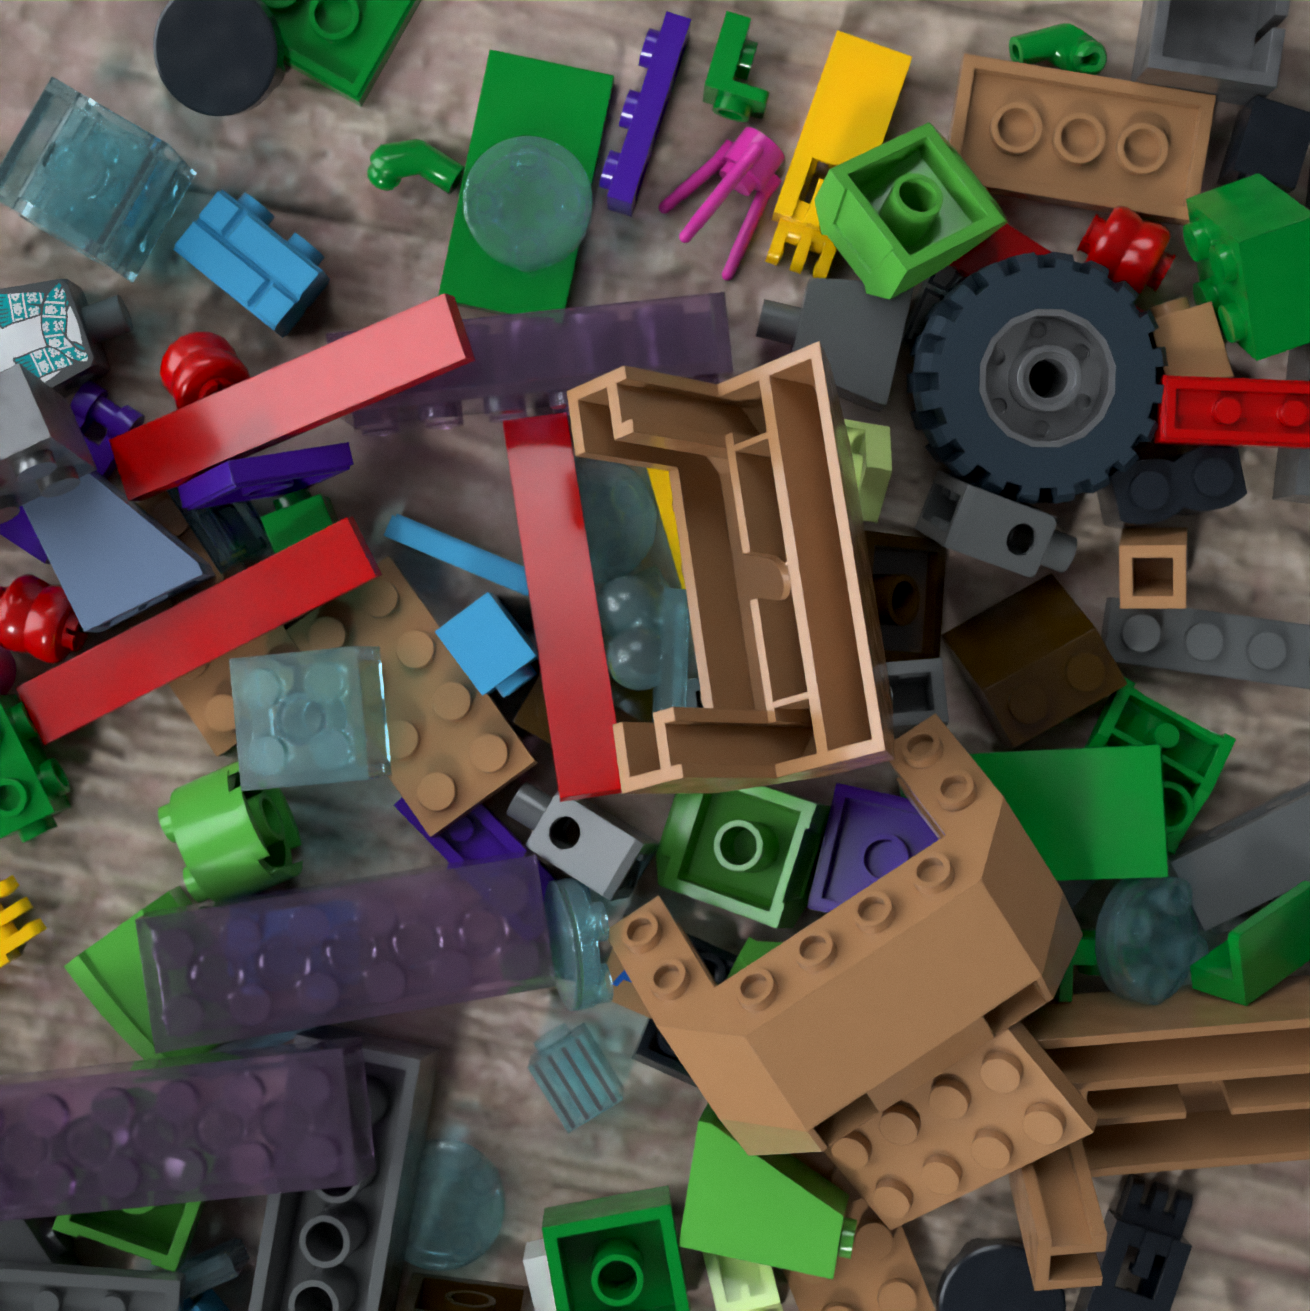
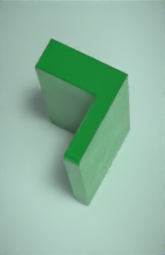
(1258, 950)

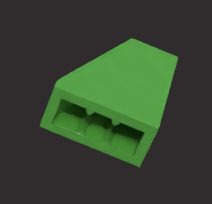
(762, 1206)

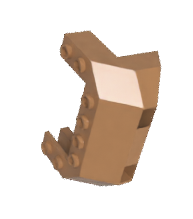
(768, 572)
(879, 984)
(1171, 1092)

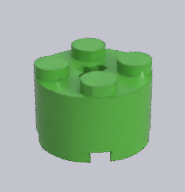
(230, 837)

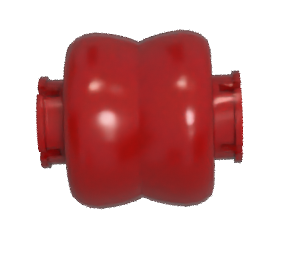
(1129, 248)
(200, 367)
(38, 620)

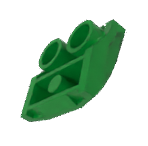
(1189, 752)

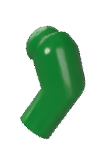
(1062, 46)
(411, 158)

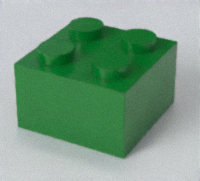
(1252, 263)
(616, 1254)

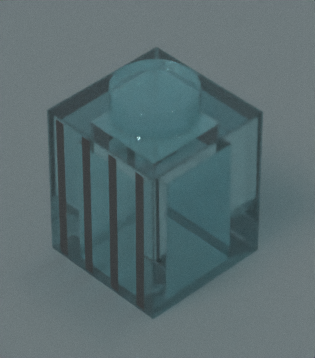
(574, 1075)

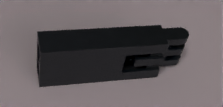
(1160, 1254)

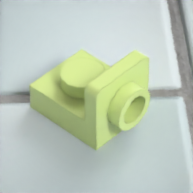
(872, 464)
(741, 1284)

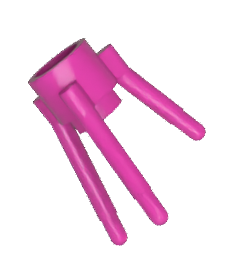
(745, 166)

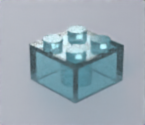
(310, 717)

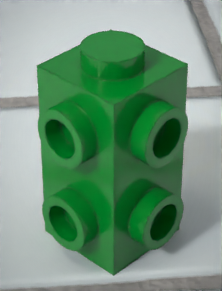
(29, 782)

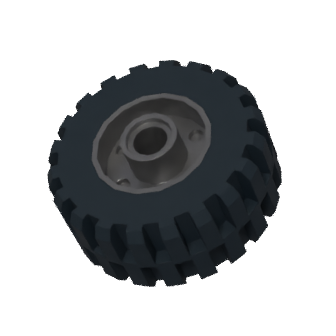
(1092, 369)

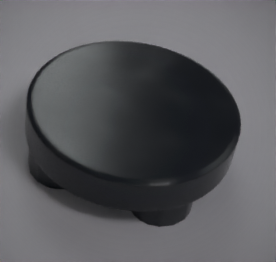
(219, 54)
(993, 1278)

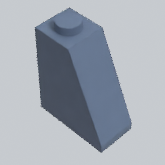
(111, 553)

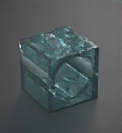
(92, 179)

